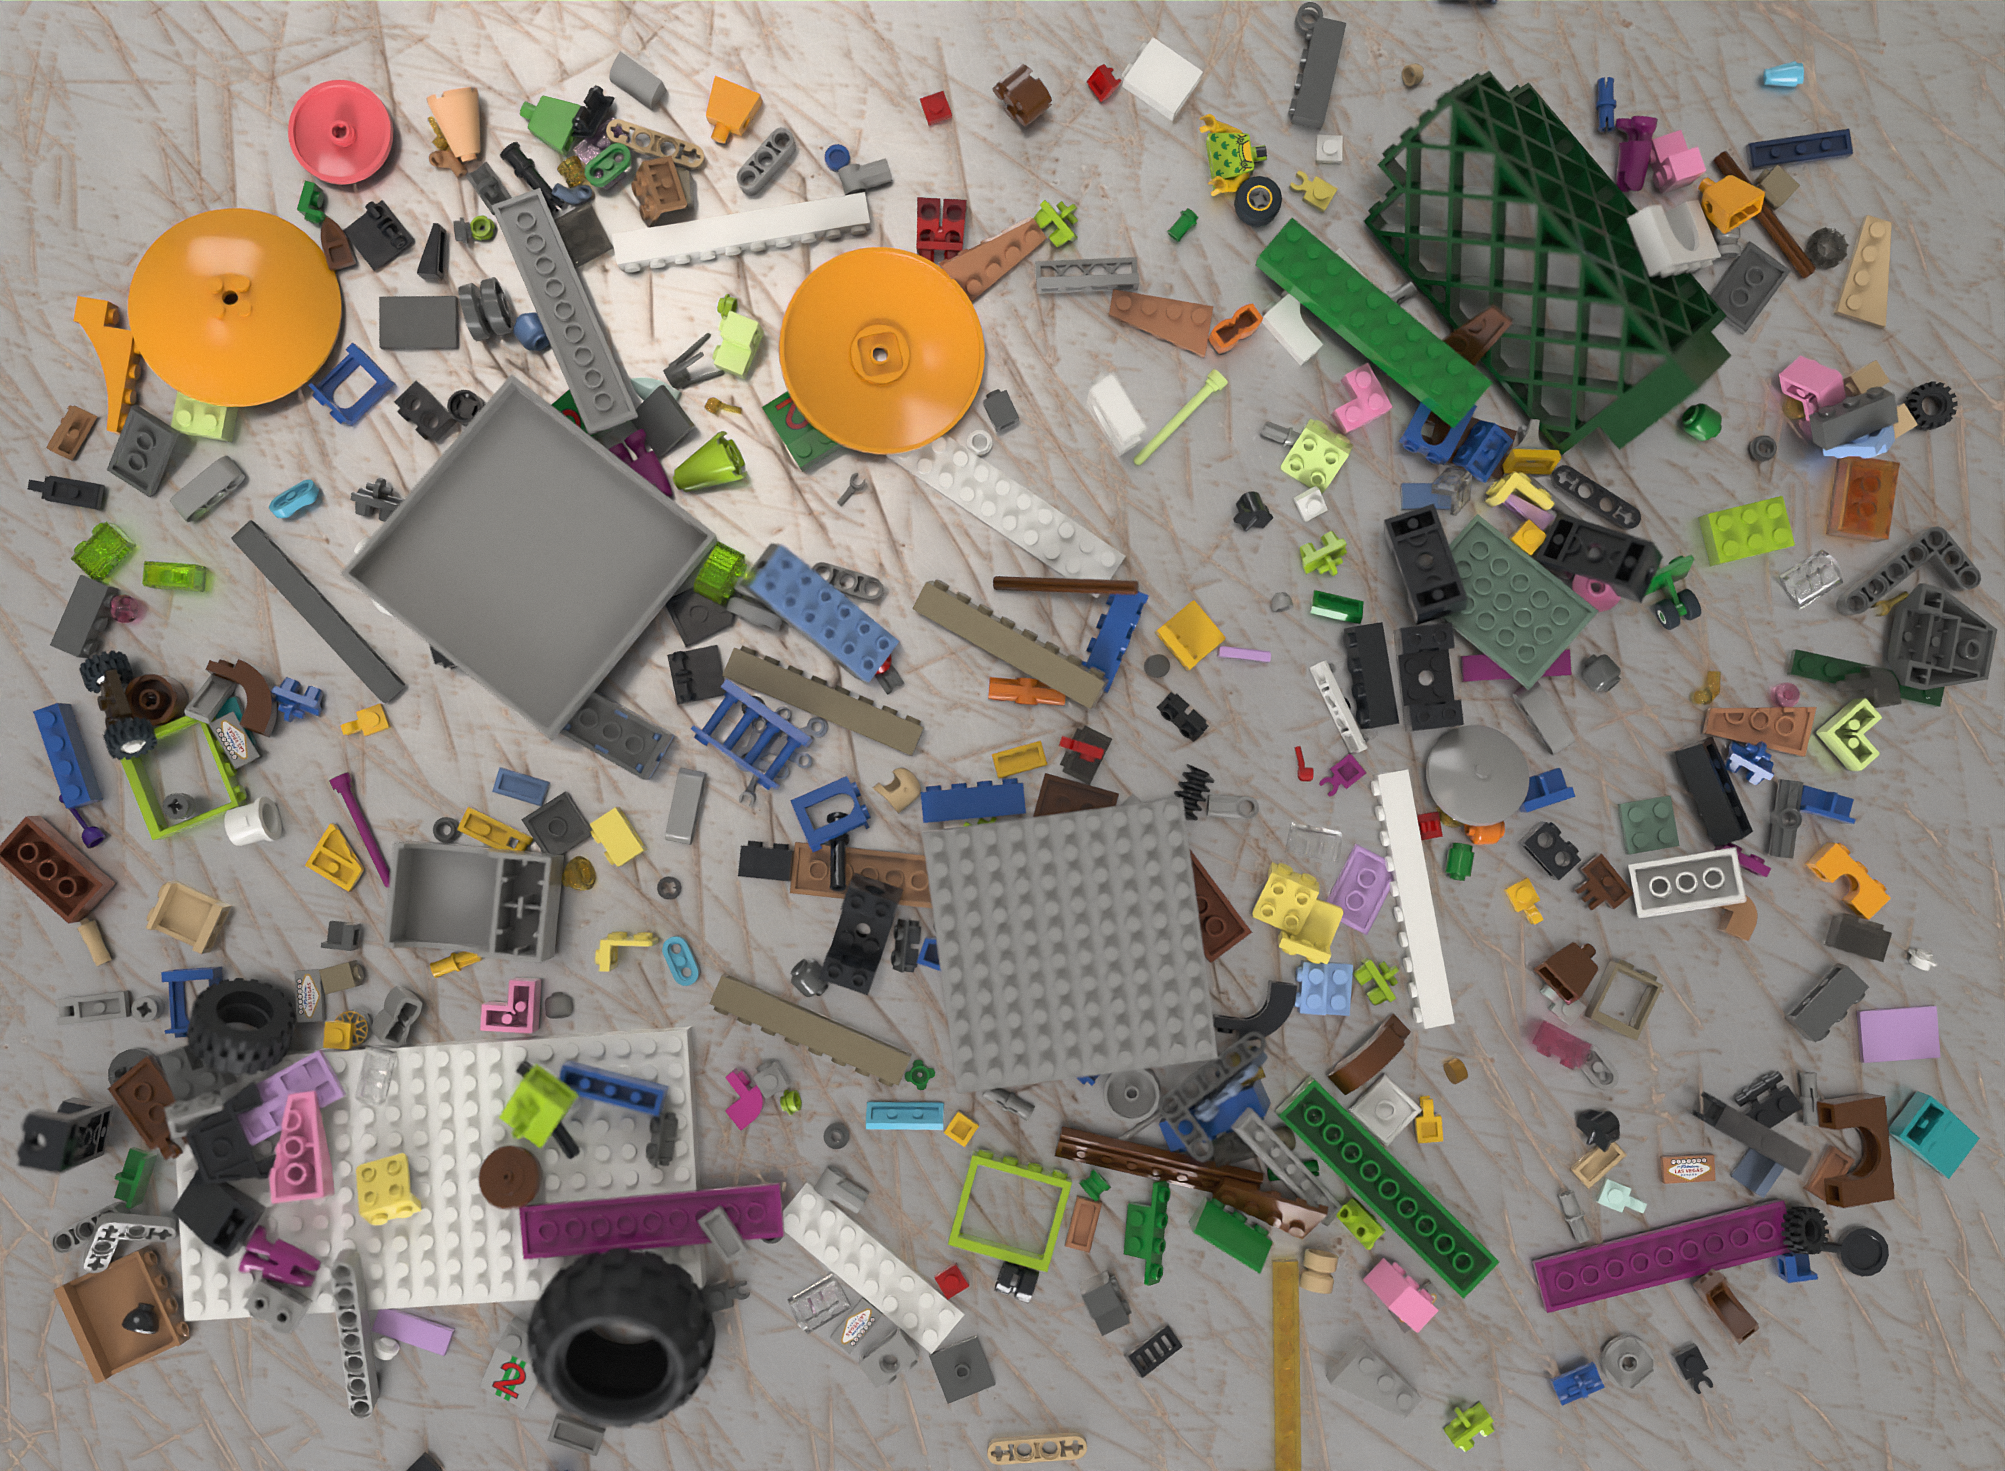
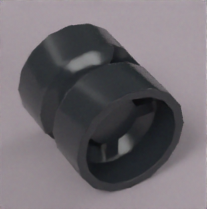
(464, 406)
(1025, 1283)

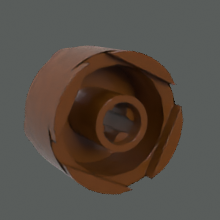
(1023, 95)
(164, 709)

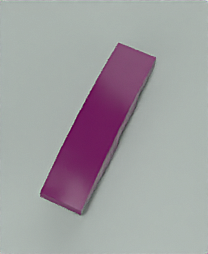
(1483, 668)

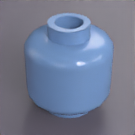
(530, 332)

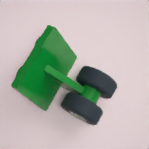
(1677, 604)

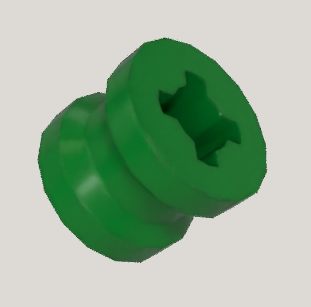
(1095, 1185)

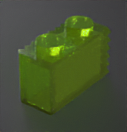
(102, 550)
(720, 572)
(174, 576)

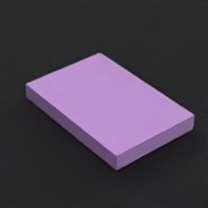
(1361, 888)
(1898, 1034)

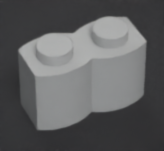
(394, 1021)

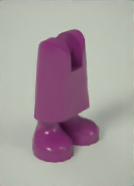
(1635, 153)
(647, 463)
(282, 1262)

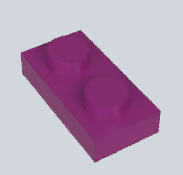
(1750, 863)

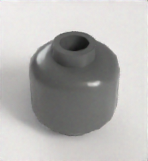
(1601, 672)
(806, 978)

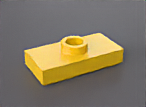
(1019, 759)

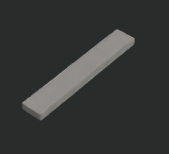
(1285, 1163)

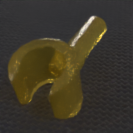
(440, 140)
(714, 404)
(1886, 605)

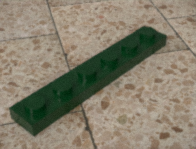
(1830, 669)

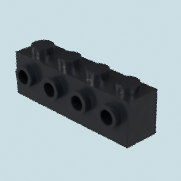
(1371, 676)
(1713, 792)

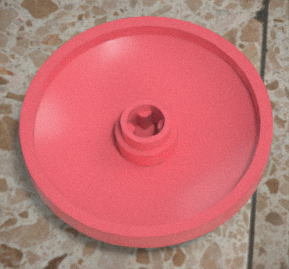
(340, 132)

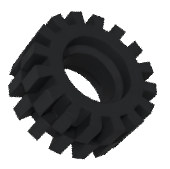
(1944, 401)
(1804, 1230)

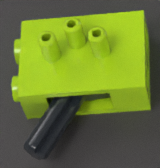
(539, 1108)

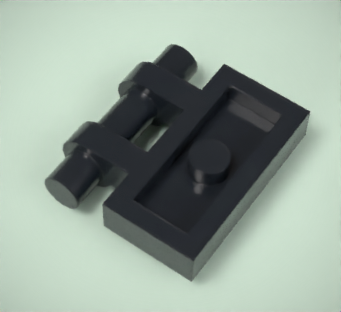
(1774, 1107)

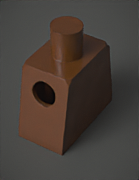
(1569, 971)

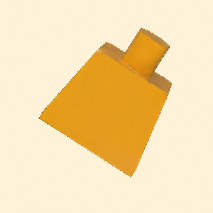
(731, 108)
(1730, 201)

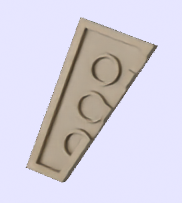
(1867, 276)

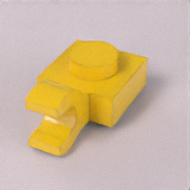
(369, 720)
(1523, 897)
(1428, 1125)

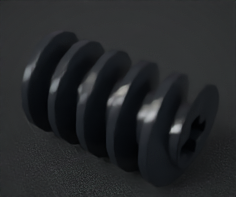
(1192, 790)

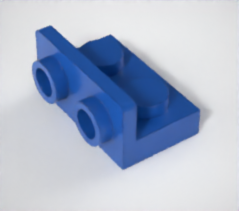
(1483, 450)

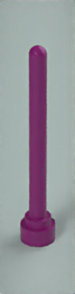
(343, 785)

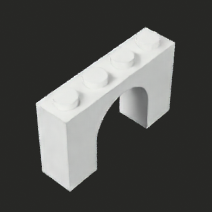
(1674, 239)
(1287, 325)
(1114, 414)

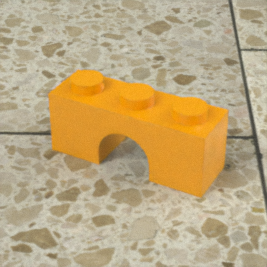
(1865, 894)

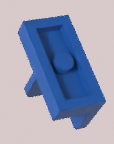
(1545, 790)
(1826, 805)

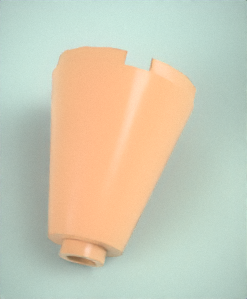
(459, 120)

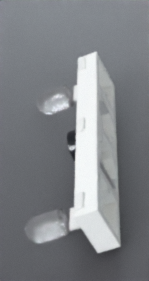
(1340, 706)

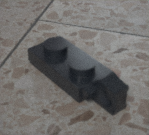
(69, 491)

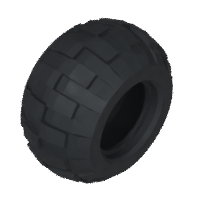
(610, 1379)

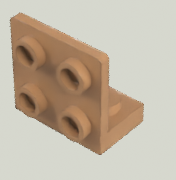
(657, 189)

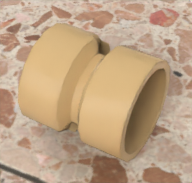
(1318, 1272)

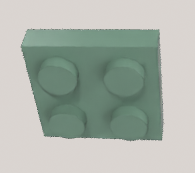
(1648, 824)

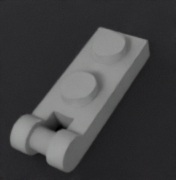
(93, 1007)

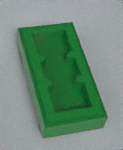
(1337, 607)

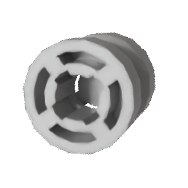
(1727, 243)

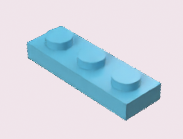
(905, 1115)

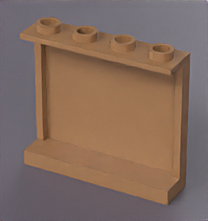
(100, 1302)

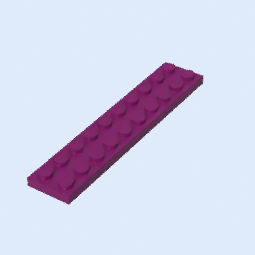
(647, 1220)
(1661, 1256)

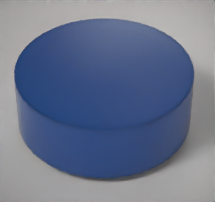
(837, 157)

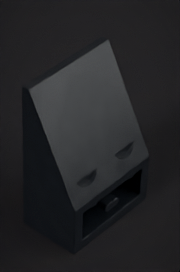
(218, 1214)

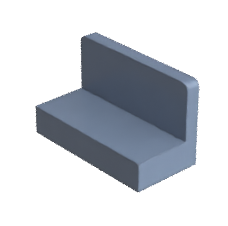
(1756, 1172)

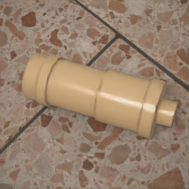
(94, 942)

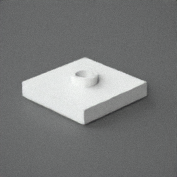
(1385, 1109)

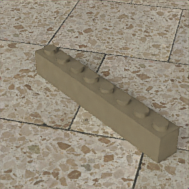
(1011, 644)
(823, 701)
(810, 1029)

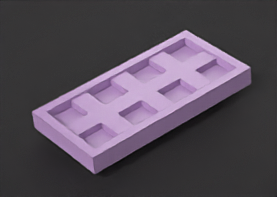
(306, 1075)

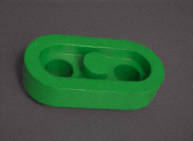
(606, 162)

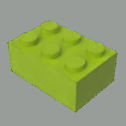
(1746, 531)

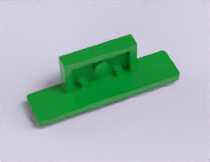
(1146, 1231)

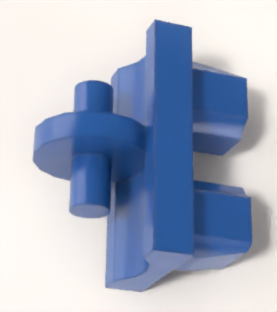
(288, 696)
(1752, 758)
(1577, 1383)

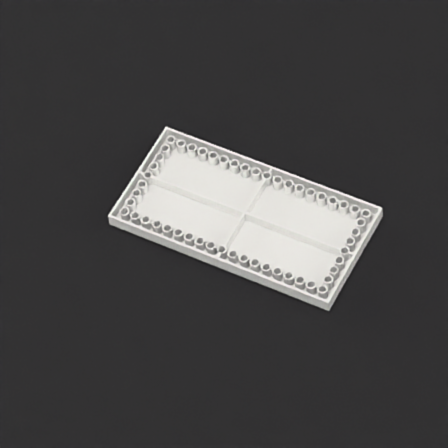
(447, 1122)

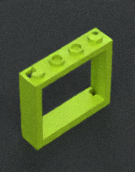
(146, 796)
(999, 1250)

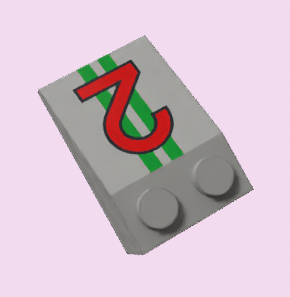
(510, 1368)

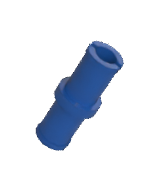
(1606, 104)

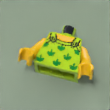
(1229, 155)

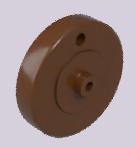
(510, 1177)

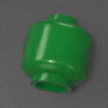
(1702, 422)

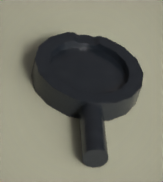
(1860, 1251)

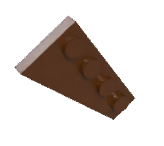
(1478, 334)
(1270, 1207)

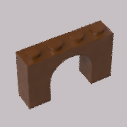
(1873, 1177)

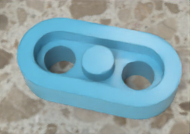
(294, 498)
(679, 961)

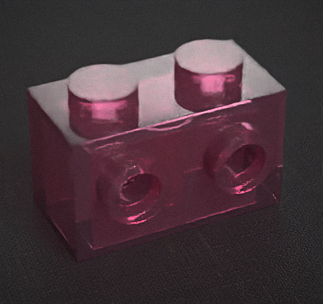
(1562, 1044)

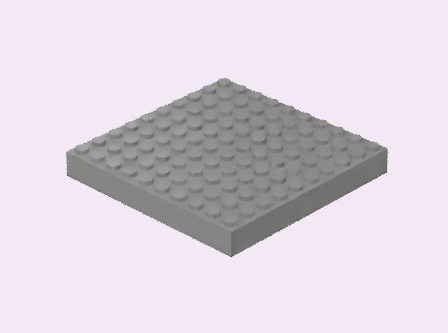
(530, 557)
(1069, 945)

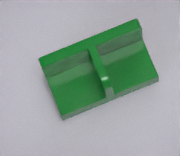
(135, 1176)

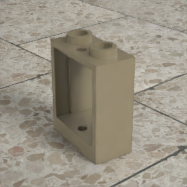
(1643, 1009)

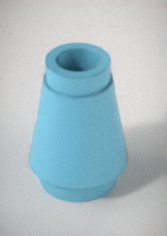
(1784, 75)

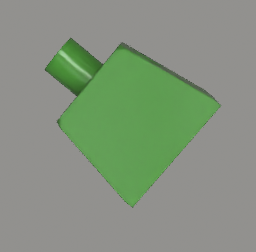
(552, 122)

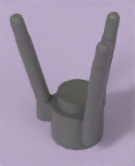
(677, 370)

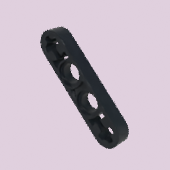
(1593, 501)

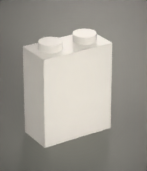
(1161, 78)

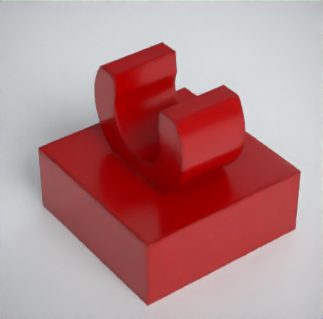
(1103, 82)
(1429, 825)

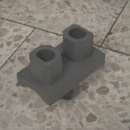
(488, 186)
(375, 496)

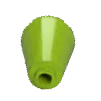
(710, 465)

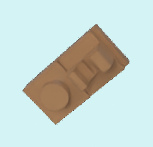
(71, 432)

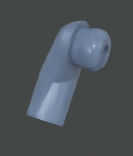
(572, 195)

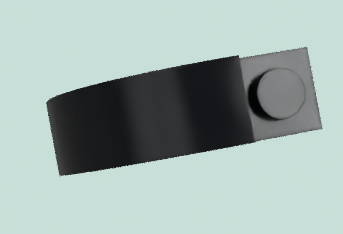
(1268, 1019)

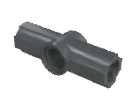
(1784, 836)

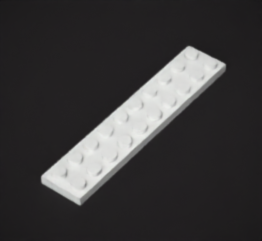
(1011, 510)

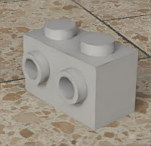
(277, 1305)

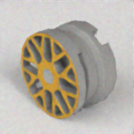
(362, 1024)

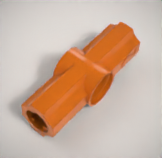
(1024, 691)

